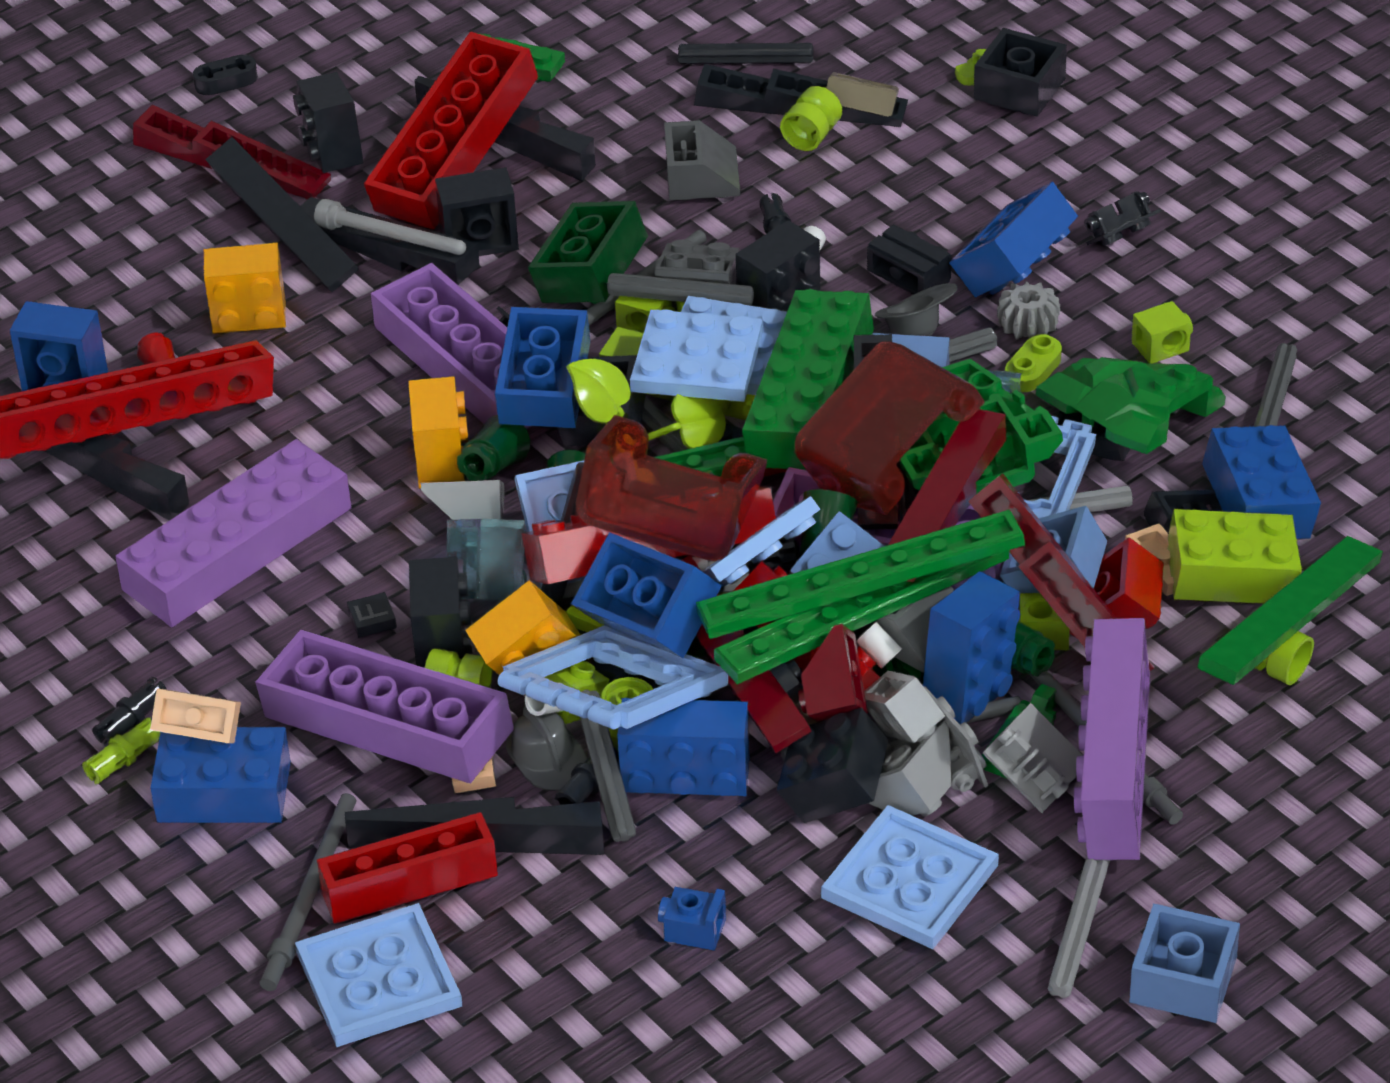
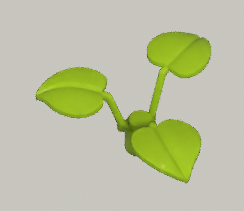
(603, 389)

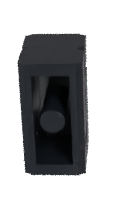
(908, 260)

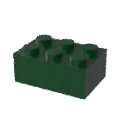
(586, 249)

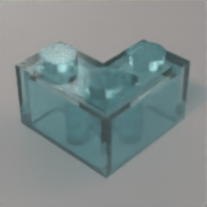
(490, 555)

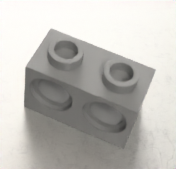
(902, 707)

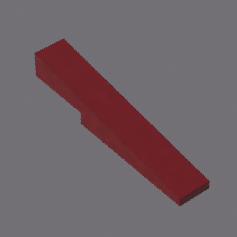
(187, 141)
(954, 476)
(1046, 562)
(767, 701)

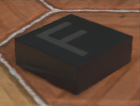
(371, 615)

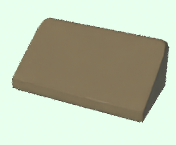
(863, 94)

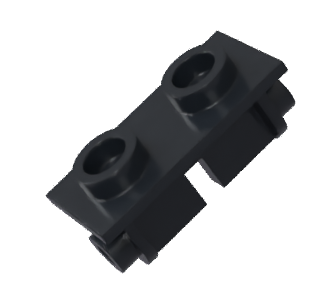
(1108, 226)

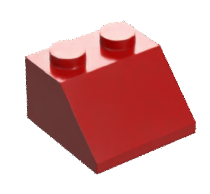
(1131, 582)

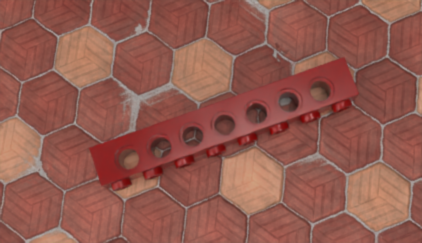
(134, 397)

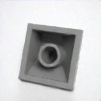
(468, 498)
(915, 774)

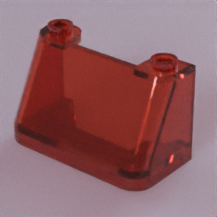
(876, 419)
(663, 500)

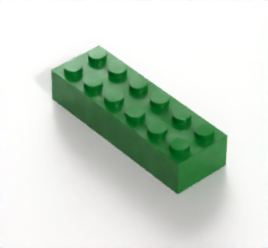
(804, 370)

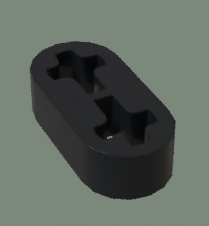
(225, 74)

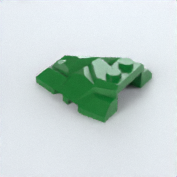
(1131, 397)
(1029, 433)

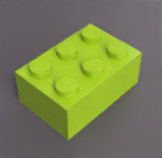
(1231, 555)

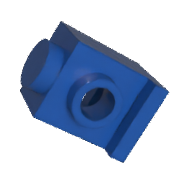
(693, 917)

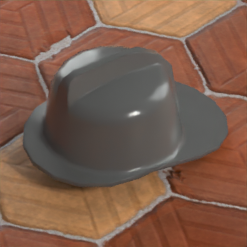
(918, 313)
(544, 750)

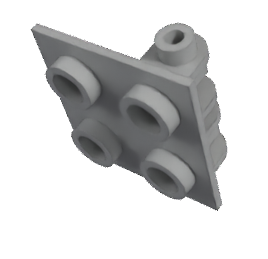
(1034, 758)
(965, 759)

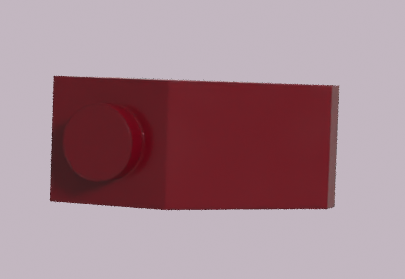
(833, 677)

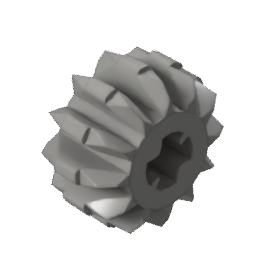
(1028, 310)

